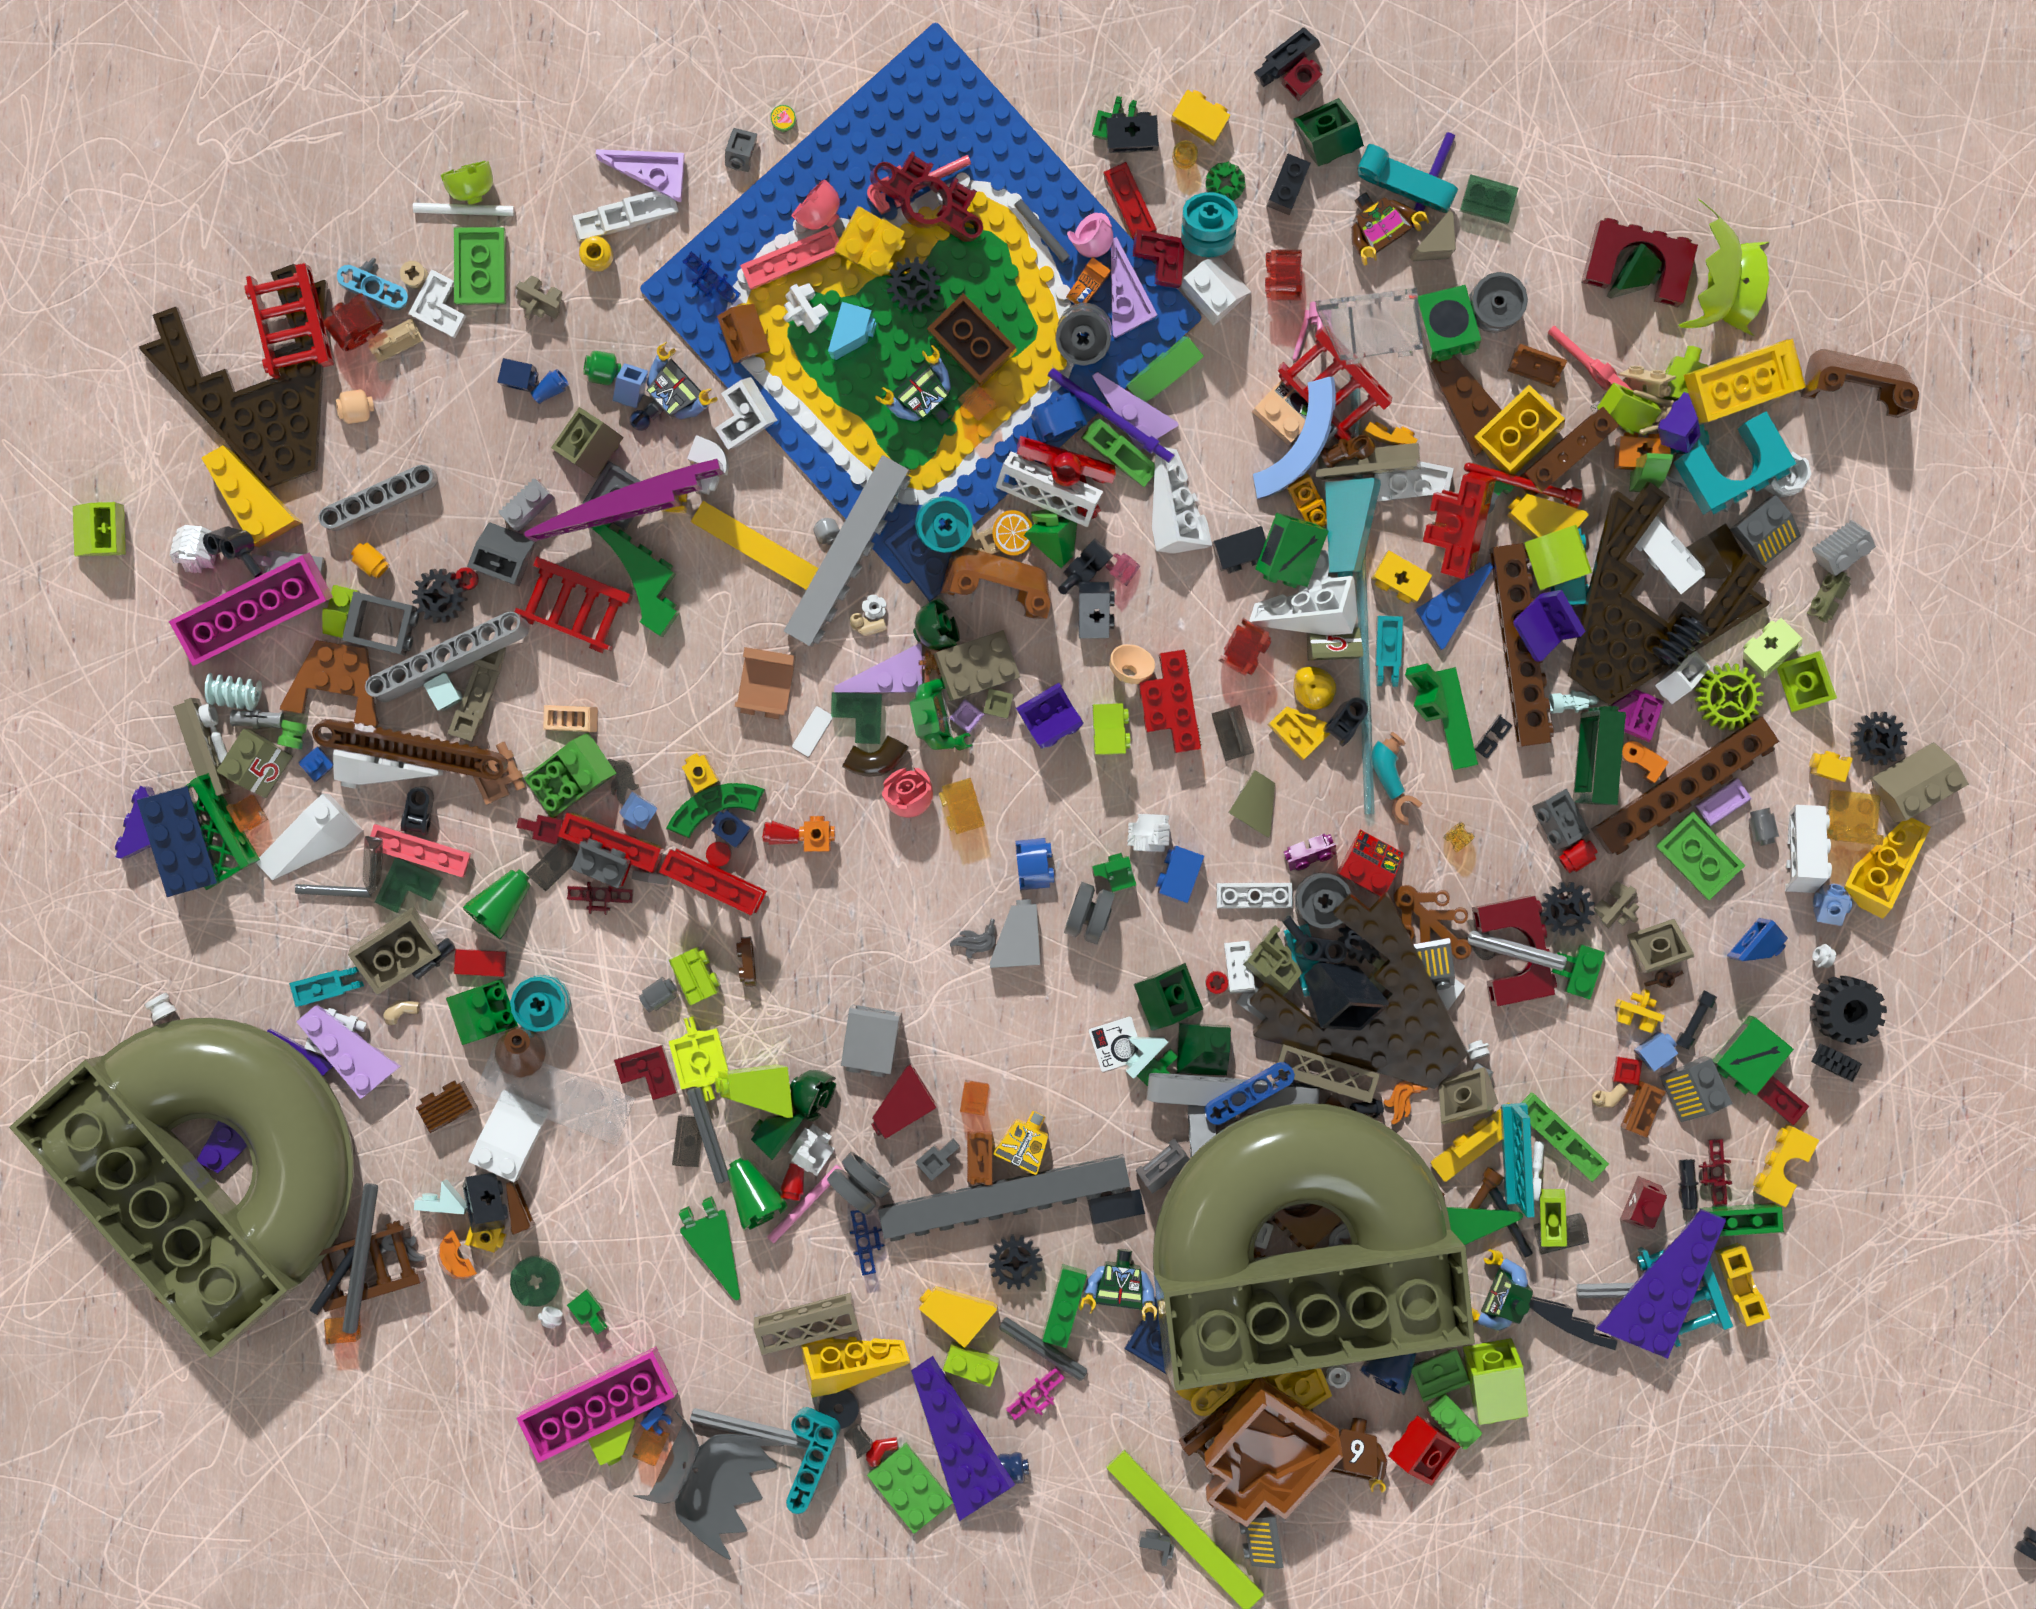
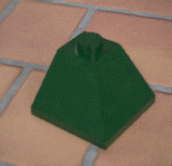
(1637, 273)
(1203, 1049)
(774, 1132)

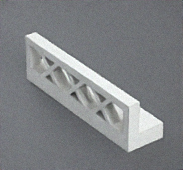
(1034, 474)

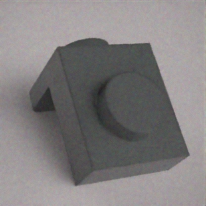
(1154, 1540)

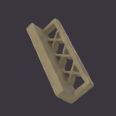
(1382, 460)
(200, 744)
(1329, 1083)
(803, 1315)

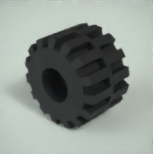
(1859, 1018)

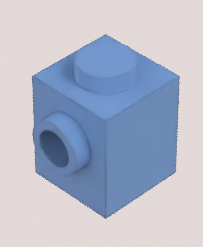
(630, 385)
(637, 811)
(1657, 1051)

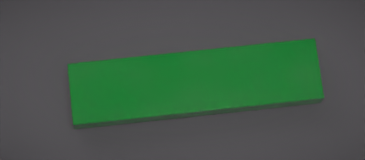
(1456, 725)

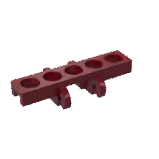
(608, 896)
(1713, 1179)

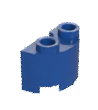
(1058, 417)
(1033, 864)

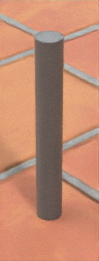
(1041, 230)
(332, 890)

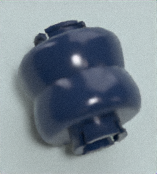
(1015, 1466)

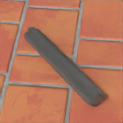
(708, 1134)
(1043, 1349)

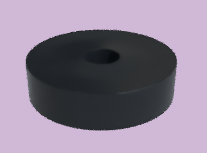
(847, 1400)

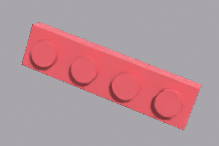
(790, 258)
(422, 851)

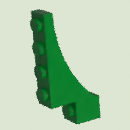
(648, 577)

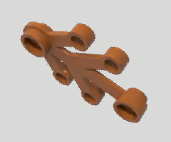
(1431, 918)

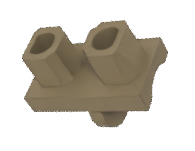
(537, 302)
(1624, 897)

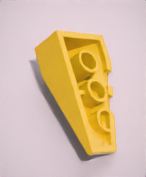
(1882, 872)
(843, 1363)

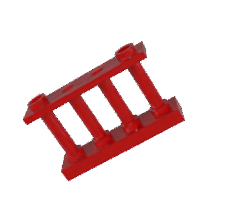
(313, 328)
(1359, 378)
(593, 590)
(713, 881)

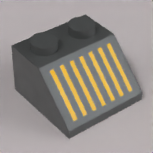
(1767, 530)
(1438, 962)
(1696, 1089)
(1262, 1541)

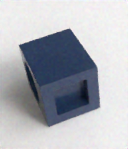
(517, 375)
(741, 831)

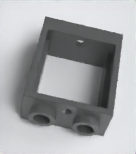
(356, 616)

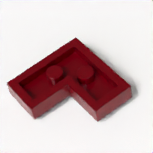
(1166, 251)
(649, 1064)

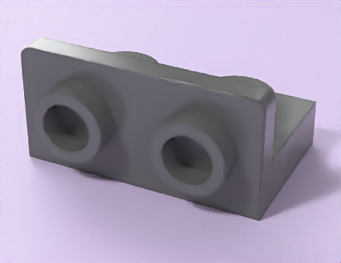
(1560, 819)
(601, 863)

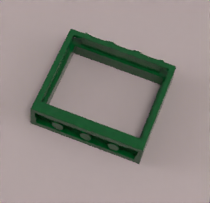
(1599, 756)

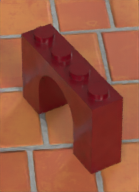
(1675, 254)
(1534, 979)

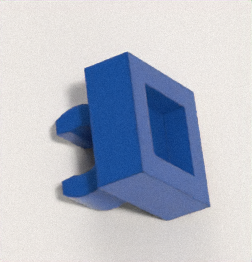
(316, 764)
(654, 1416)

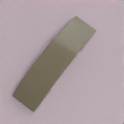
(477, 696)

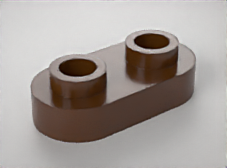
(746, 951)

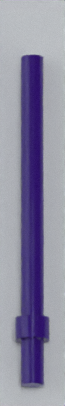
(1150, 443)

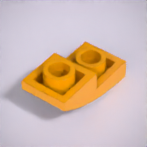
(1398, 436)
(1308, 501)

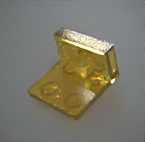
(1854, 817)

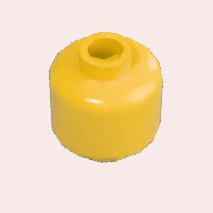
(592, 246)

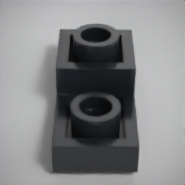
(1116, 1206)

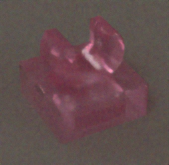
(1124, 568)

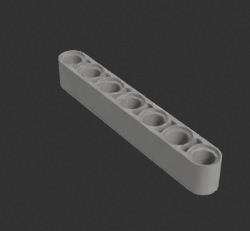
(458, 656)
(1203, 1089)

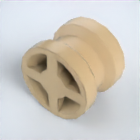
(418, 276)

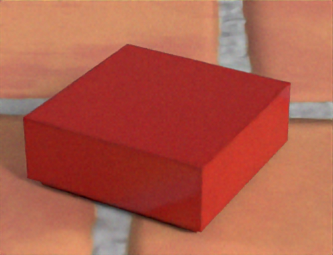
(1627, 1070)

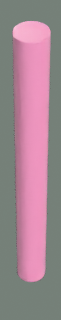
(811, 1197)

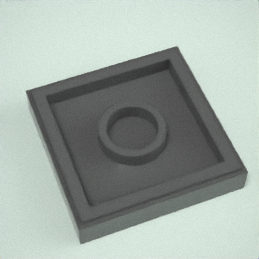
(612, 479)

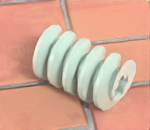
(232, 694)

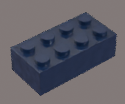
(178, 840)

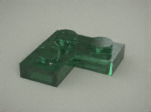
(866, 710)
(404, 878)

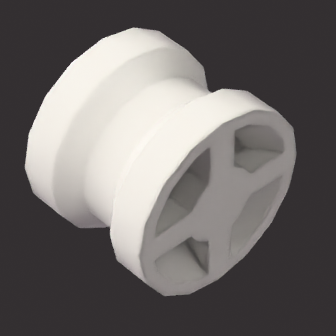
(160, 1007)

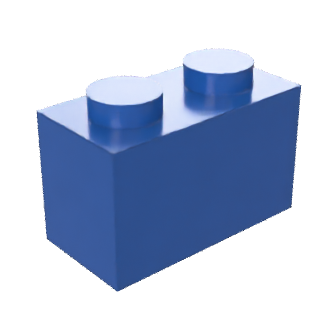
(1180, 873)

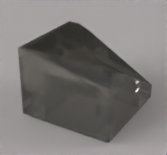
(859, 1440)

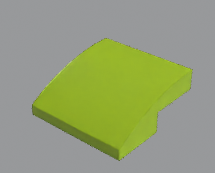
(1558, 557)

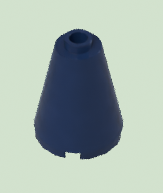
(1391, 1371)

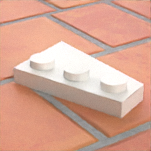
(1414, 483)

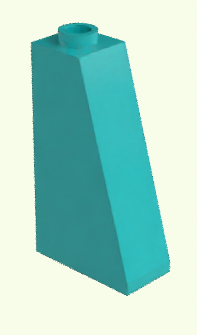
(1349, 522)

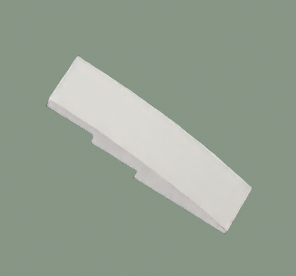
(623, 215)

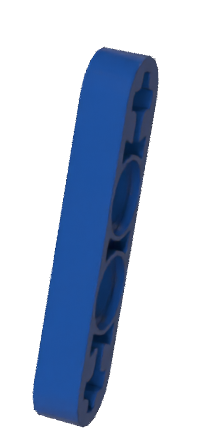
(1251, 1096)

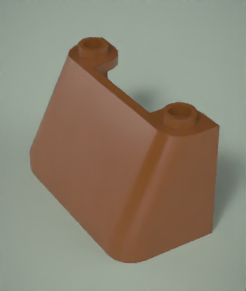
(970, 565)

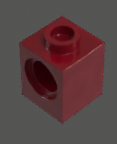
(1297, 88)

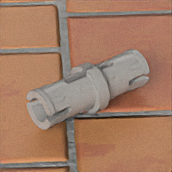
(256, 719)

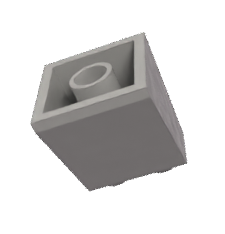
(870, 1040)

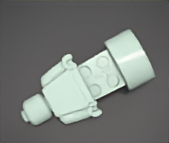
(1576, 701)

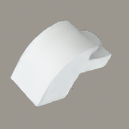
(706, 450)

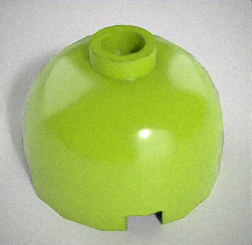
(469, 182)

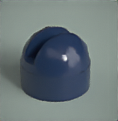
(643, 424)

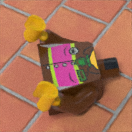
(1381, 224)

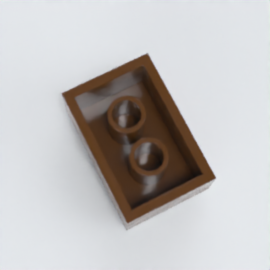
(971, 340)

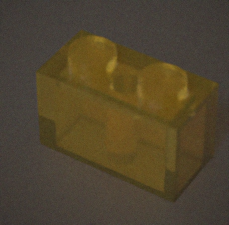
(962, 805)

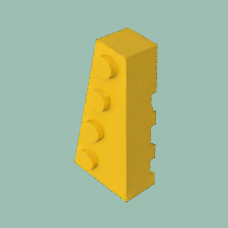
(248, 497)

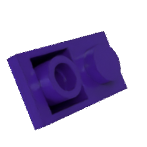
(1681, 426)

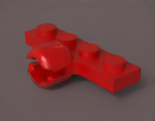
(1064, 464)

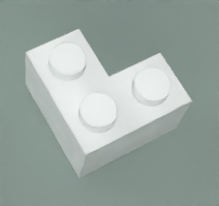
(750, 413)

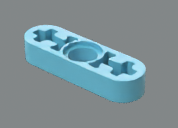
(387, 301)

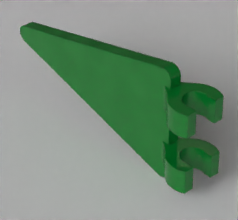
(1473, 1224)
(712, 1243)

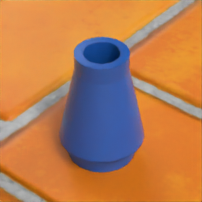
(550, 386)

